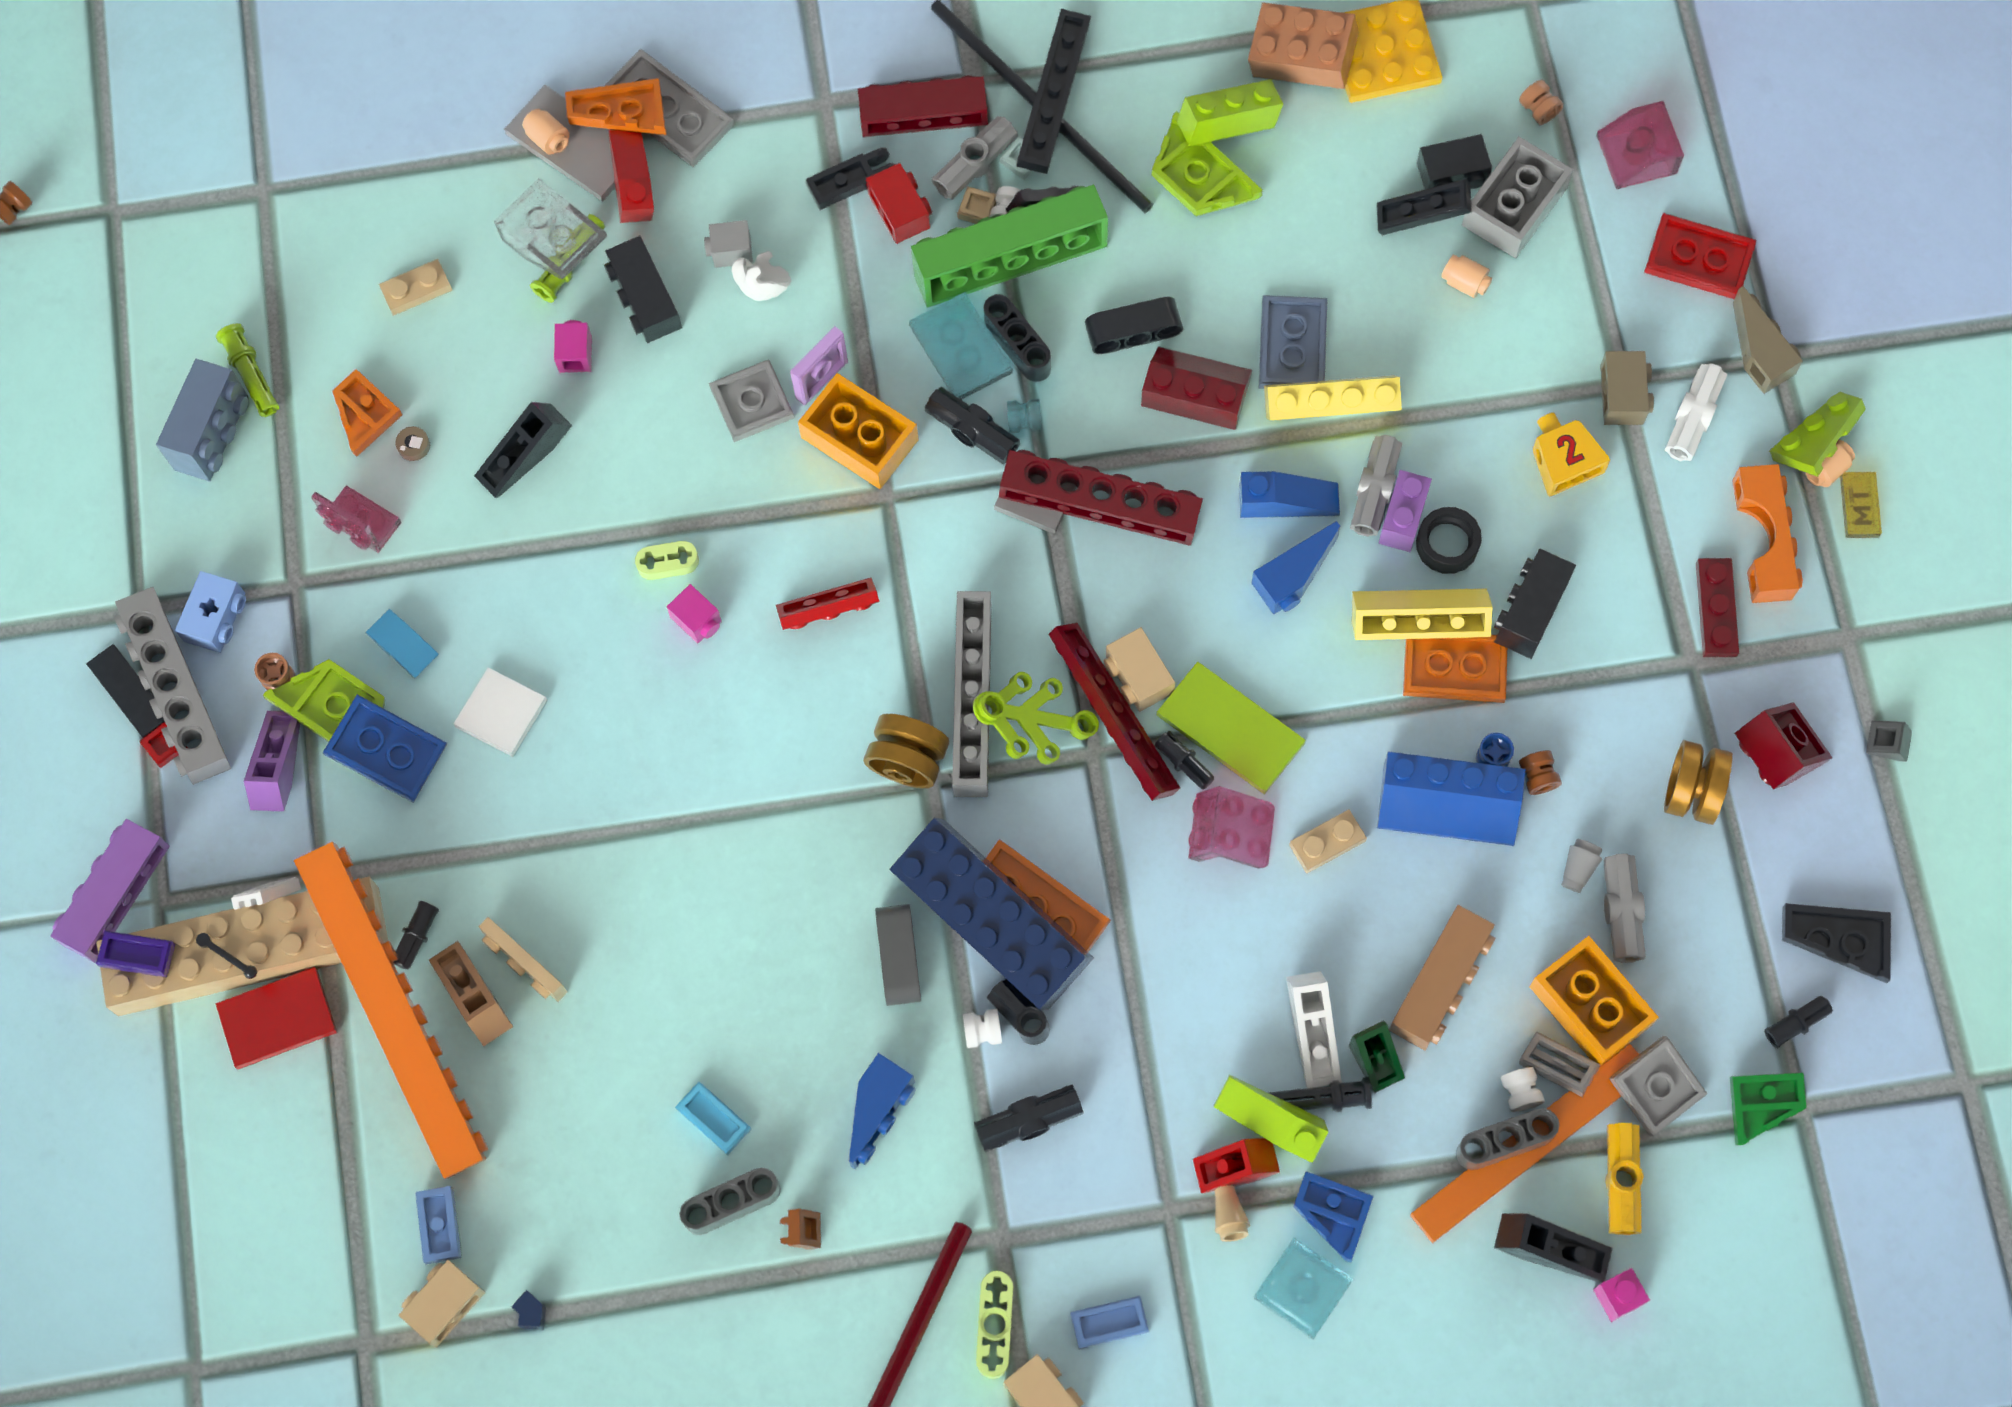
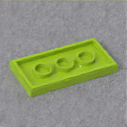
(1231, 727)

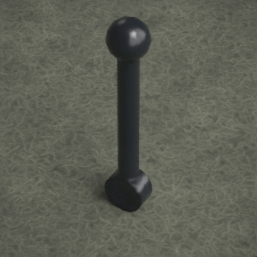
(204, 941)

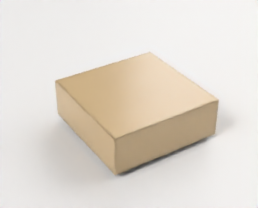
(976, 205)

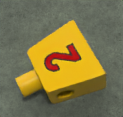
(1567, 454)

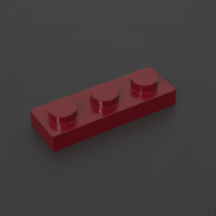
(1717, 607)

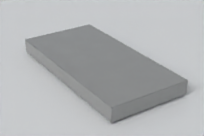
(690, 118)
(588, 152)

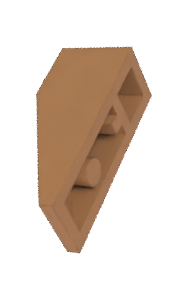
(470, 993)

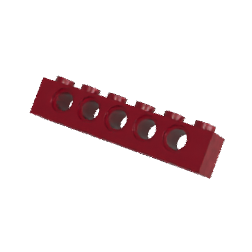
(1110, 511)

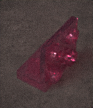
(358, 517)

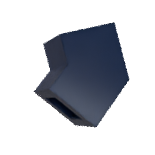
(530, 1312)

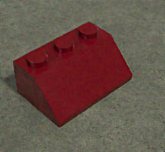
(1195, 387)

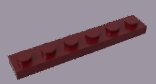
(1114, 711)

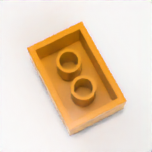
(858, 431)
(1593, 1001)

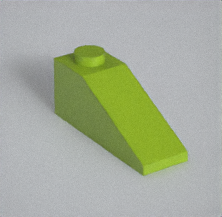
(1272, 1118)

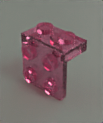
(1231, 827)

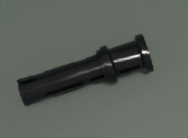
(1338, 1094)

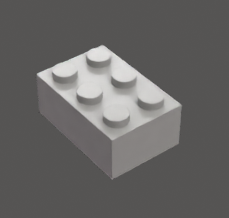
(1517, 197)

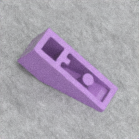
(272, 763)

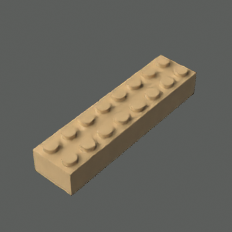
(272, 936)

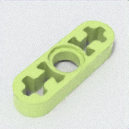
(986, 1296)

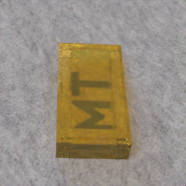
(1860, 505)

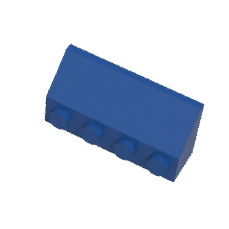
(1450, 798)

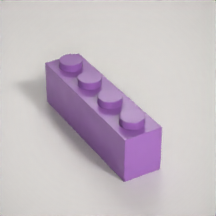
(110, 889)

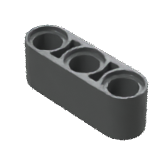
(898, 955)
(1523, 1132)
(712, 1200)

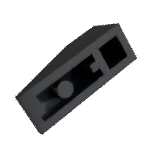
(523, 447)
(1552, 1246)

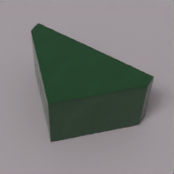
(1377, 1056)

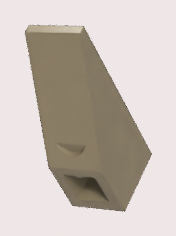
(1764, 349)

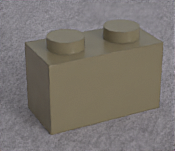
(1626, 388)

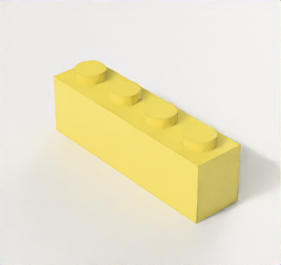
(1332, 397)
(1421, 614)

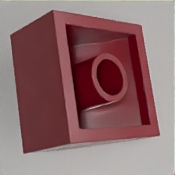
(1782, 745)

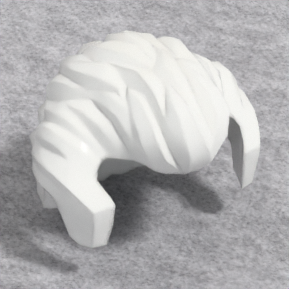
(760, 279)

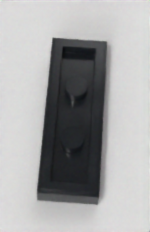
(1424, 207)
(125, 689)

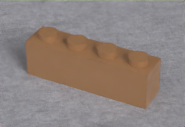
(1442, 977)

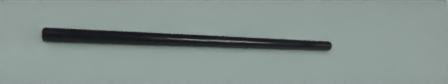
(1029, 95)

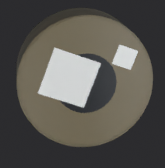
(412, 443)

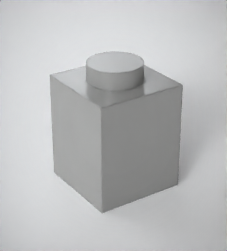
(728, 243)

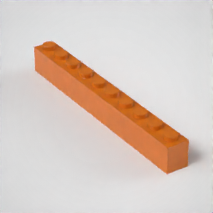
(390, 1009)

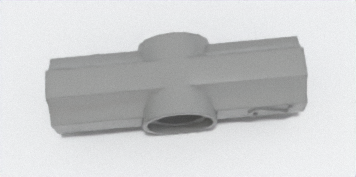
(987, 145)
(1376, 485)
(1624, 908)

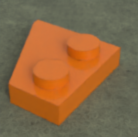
(363, 411)

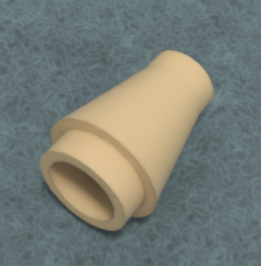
(1230, 1217)

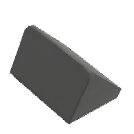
(1889, 740)

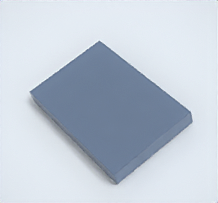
(1292, 340)

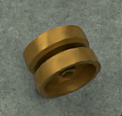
(906, 750)
(1702, 783)

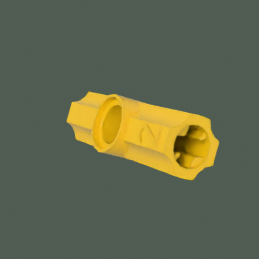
(1624, 1202)

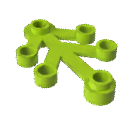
(1030, 717)

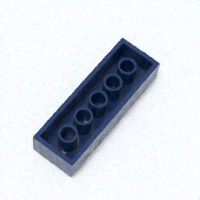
(991, 913)

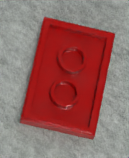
(1700, 256)
(276, 1018)

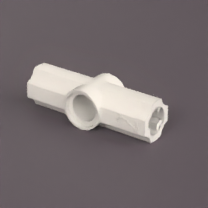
(1696, 412)

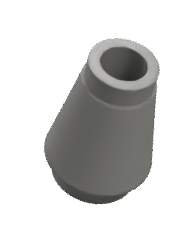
(1580, 864)

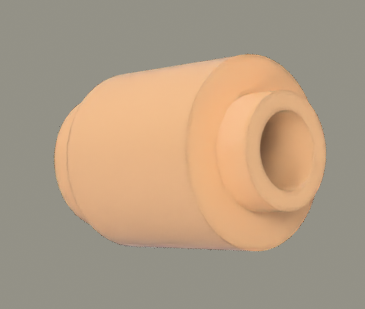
(546, 131)
(1466, 275)
(1834, 466)

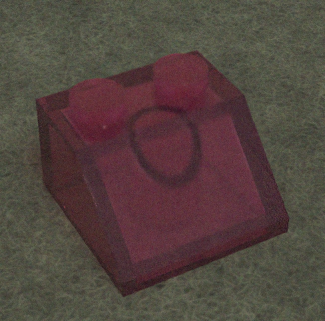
(1641, 146)

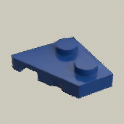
(1333, 1212)

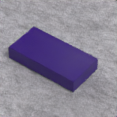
(135, 954)

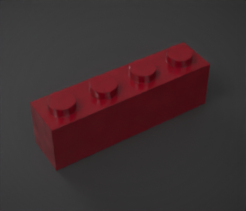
(923, 106)

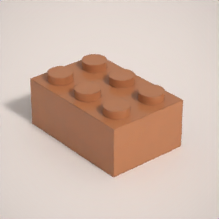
(1303, 45)

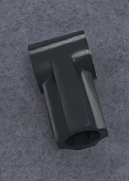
(1018, 1010)

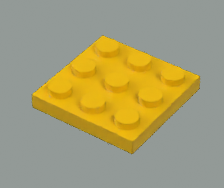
(1391, 52)

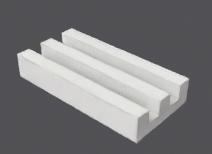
(266, 893)

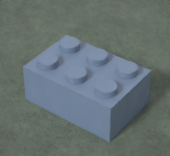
(203, 420)

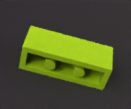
(1229, 112)

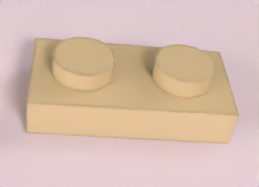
(415, 287)
(1327, 841)

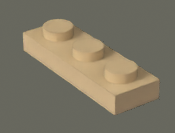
(521, 961)

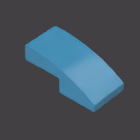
(402, 643)

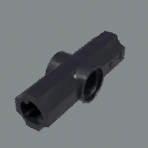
(971, 425)
(1028, 1118)

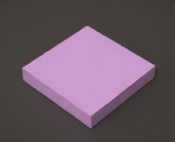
(819, 365)

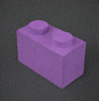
(1405, 511)

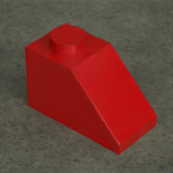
(1236, 1164)

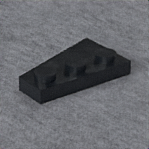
(1842, 935)

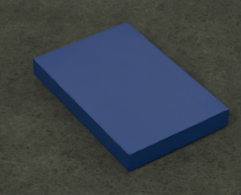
(384, 748)

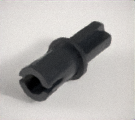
(1184, 760)
(415, 934)
(1798, 1021)

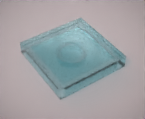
(1303, 1288)

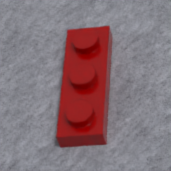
(827, 604)

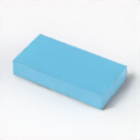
(713, 1118)

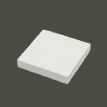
(500, 712)

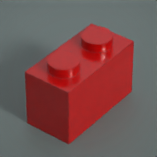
(899, 203)

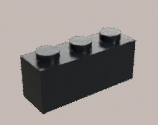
(642, 290)
(1533, 602)

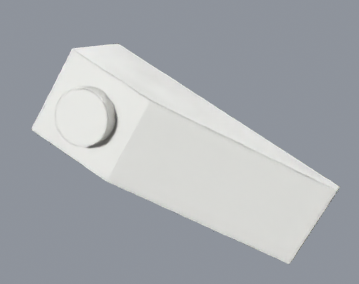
(1314, 1028)

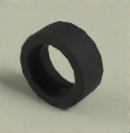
(1456, 517)

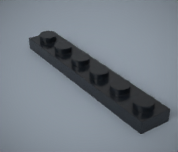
(1053, 91)

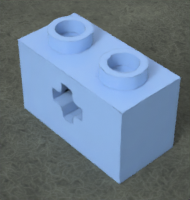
(211, 612)

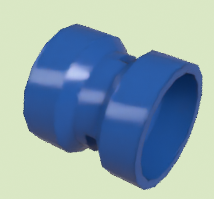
(1496, 746)

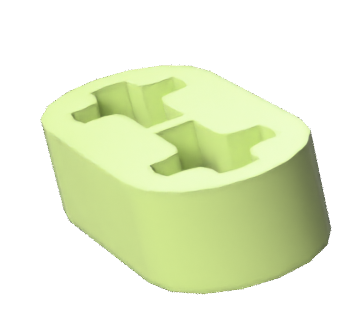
(667, 560)

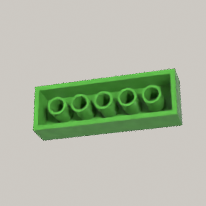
(1010, 245)

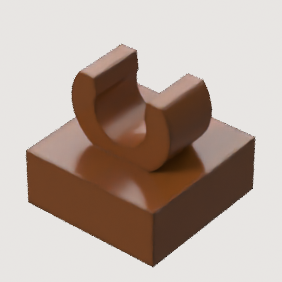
(803, 1229)

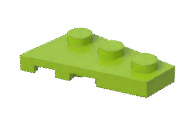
(1818, 434)

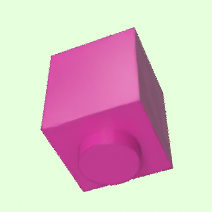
(573, 347)
(694, 614)
(1621, 1294)

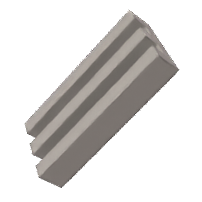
(1554, 1076)

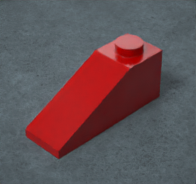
(631, 176)

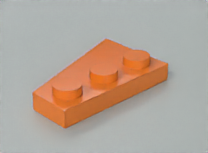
(622, 106)

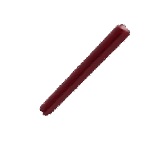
(921, 1316)

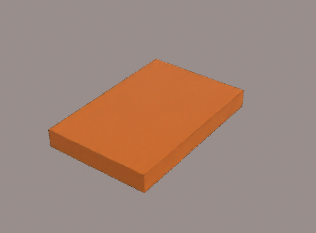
(1456, 669)

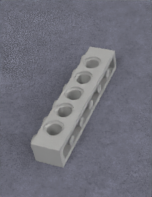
(146, 610)
(971, 679)

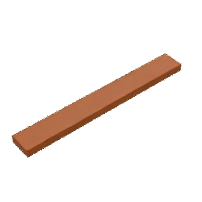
(1479, 1185)

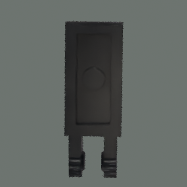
(846, 178)

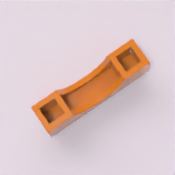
(1761, 494)

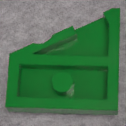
(1764, 1102)

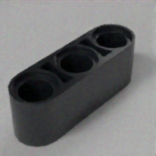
(1133, 325)
(1018, 351)

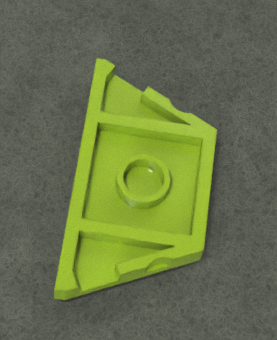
(1201, 174)
(321, 697)

